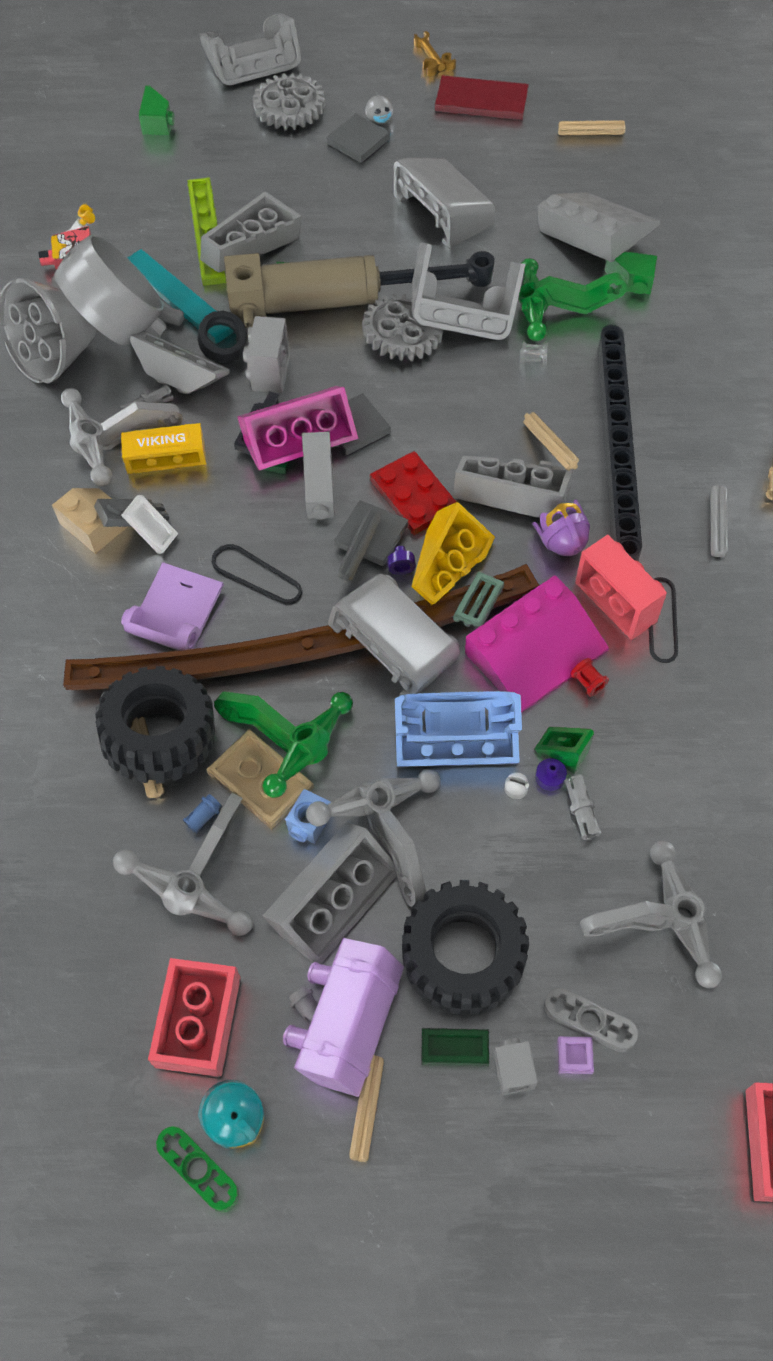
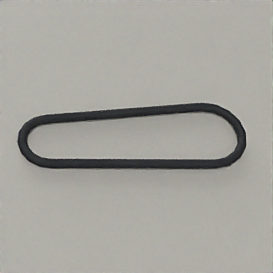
(250, 584)

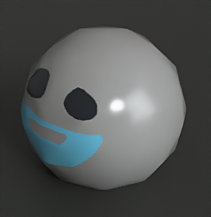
(379, 110)

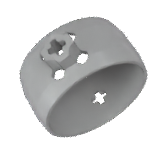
(109, 291)

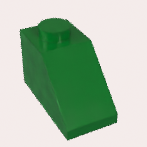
(155, 113)
(637, 270)

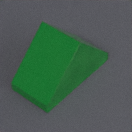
(566, 745)

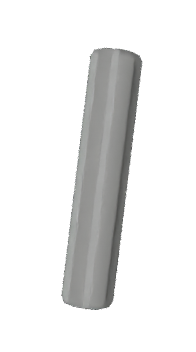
(718, 521)

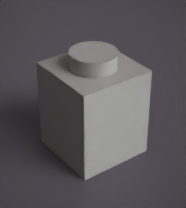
(515, 1066)

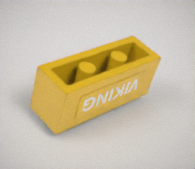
(163, 448)

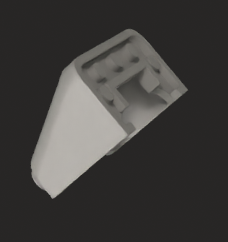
(255, 58)
(446, 194)
(396, 633)

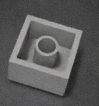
(267, 354)

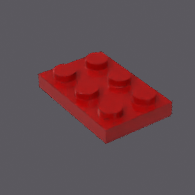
(412, 491)

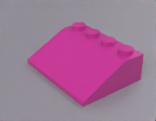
(535, 642)

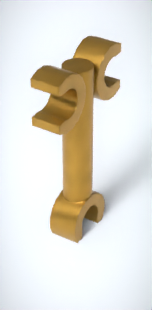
(434, 62)

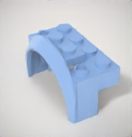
(457, 729)

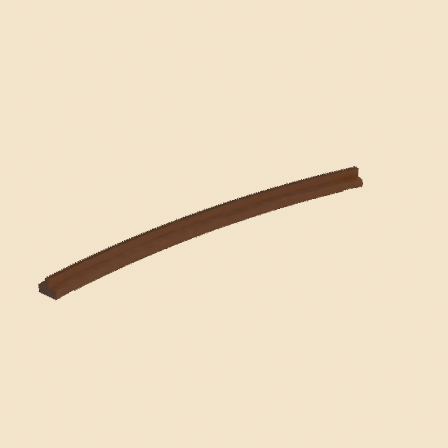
(276, 650)

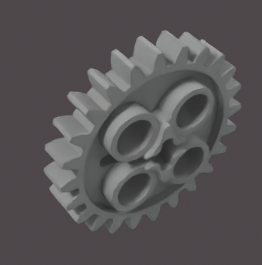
(289, 101)
(395, 331)

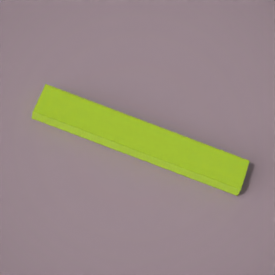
(204, 220)

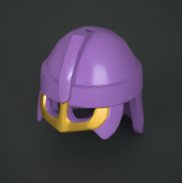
(566, 535)

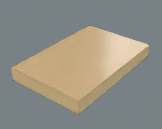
(243, 770)

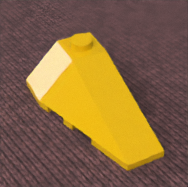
(449, 551)

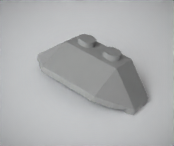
(175, 364)

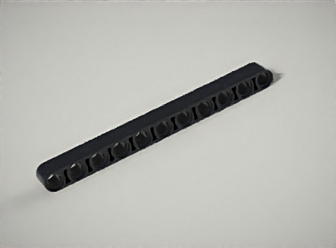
(619, 441)

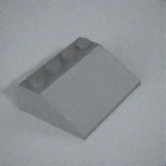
(593, 223)

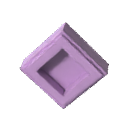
(575, 1055)

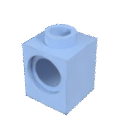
(298, 829)

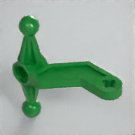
(538, 294)
(302, 743)

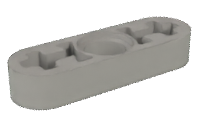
(609, 1039)

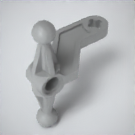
(92, 437)
(383, 822)
(184, 889)
(659, 916)

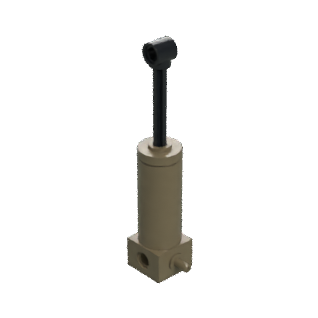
(326, 282)

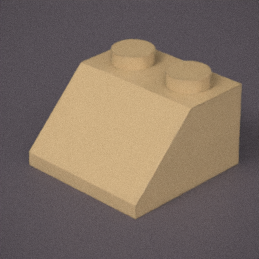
(78, 516)

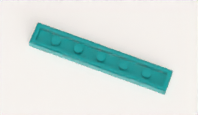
(178, 294)

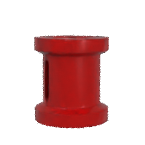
(589, 677)

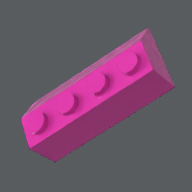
(276, 431)

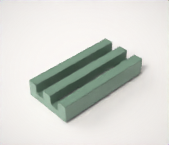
(469, 619)

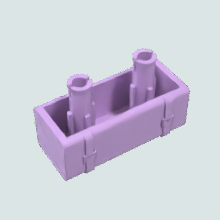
(348, 1016)

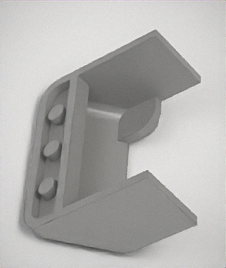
(487, 319)

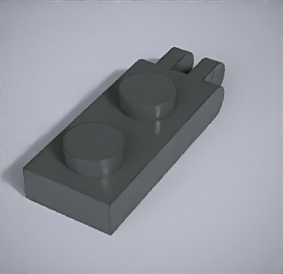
(111, 510)

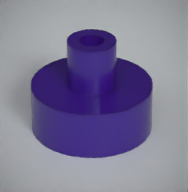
(401, 561)
(550, 774)

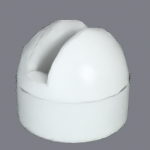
(514, 789)

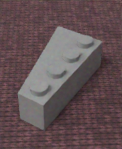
(252, 229)

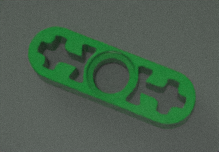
(172, 1158)

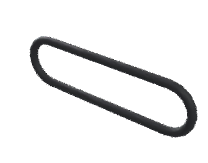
(675, 630)

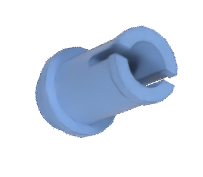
(202, 813)

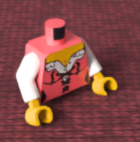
(65, 241)

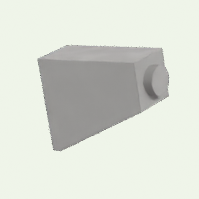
(318, 475)

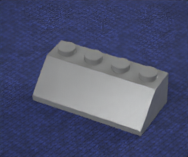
(332, 893)

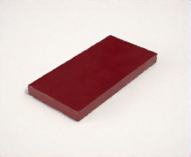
(481, 97)

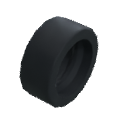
(226, 319)

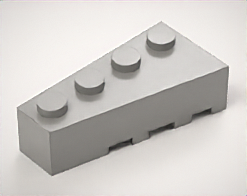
(512, 484)

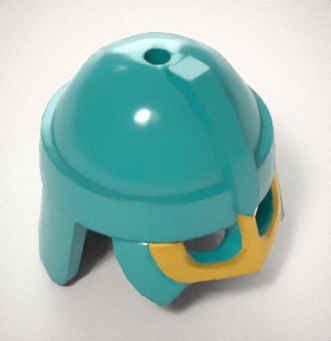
(216, 1112)

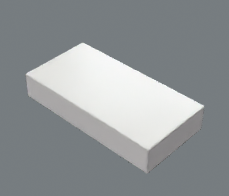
(149, 524)

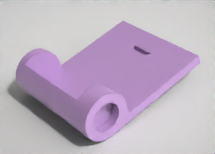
(174, 608)

